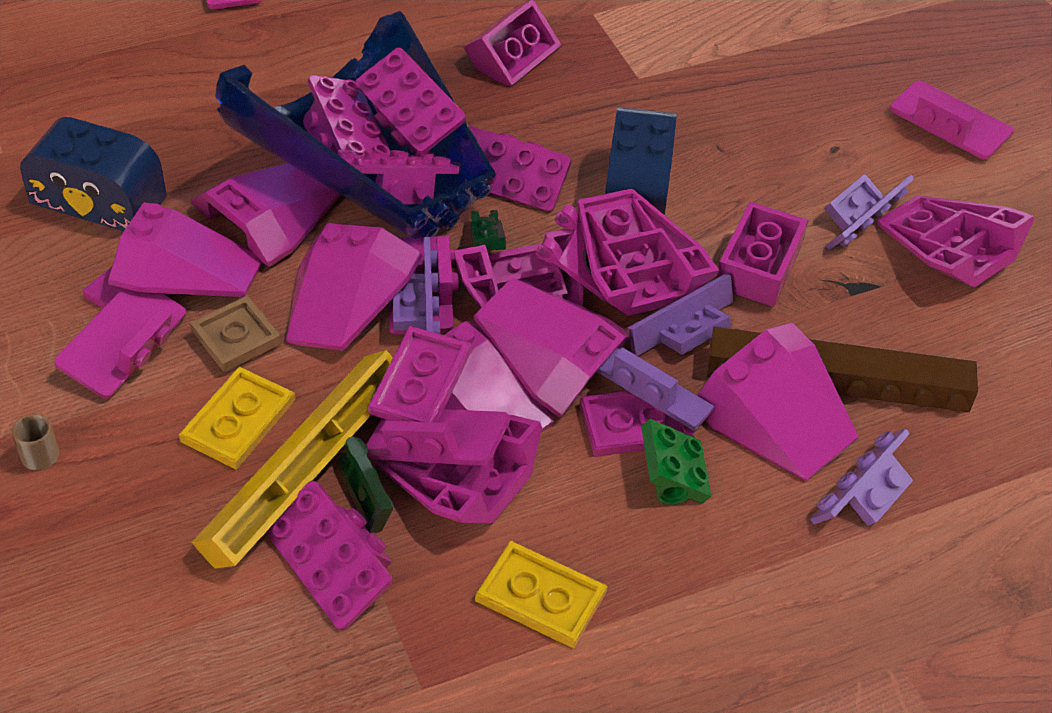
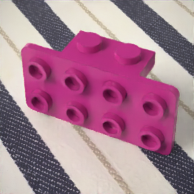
(409, 102)
(342, 117)
(951, 119)
(524, 170)
(402, 175)
(446, 280)
(119, 340)
(456, 438)
(332, 554)

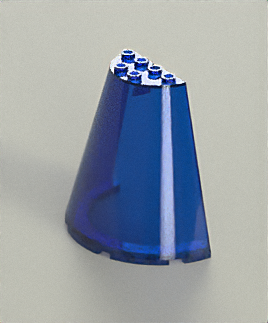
(284, 135)

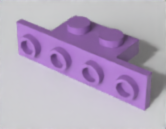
(857, 204)
(414, 302)
(685, 321)
(656, 388)
(872, 485)

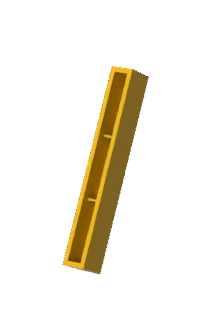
(292, 466)

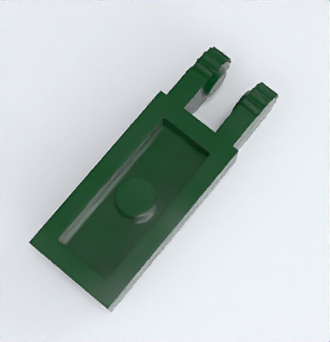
(487, 231)
(364, 485)

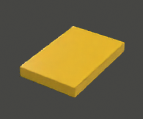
(237, 417)
(541, 594)

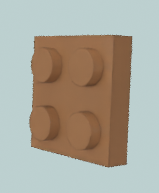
(235, 333)

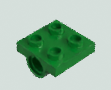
(675, 464)

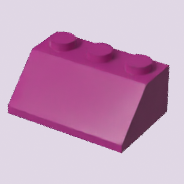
(513, 44)

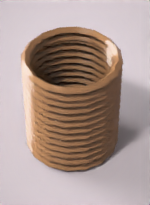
(35, 442)

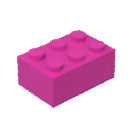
(762, 252)

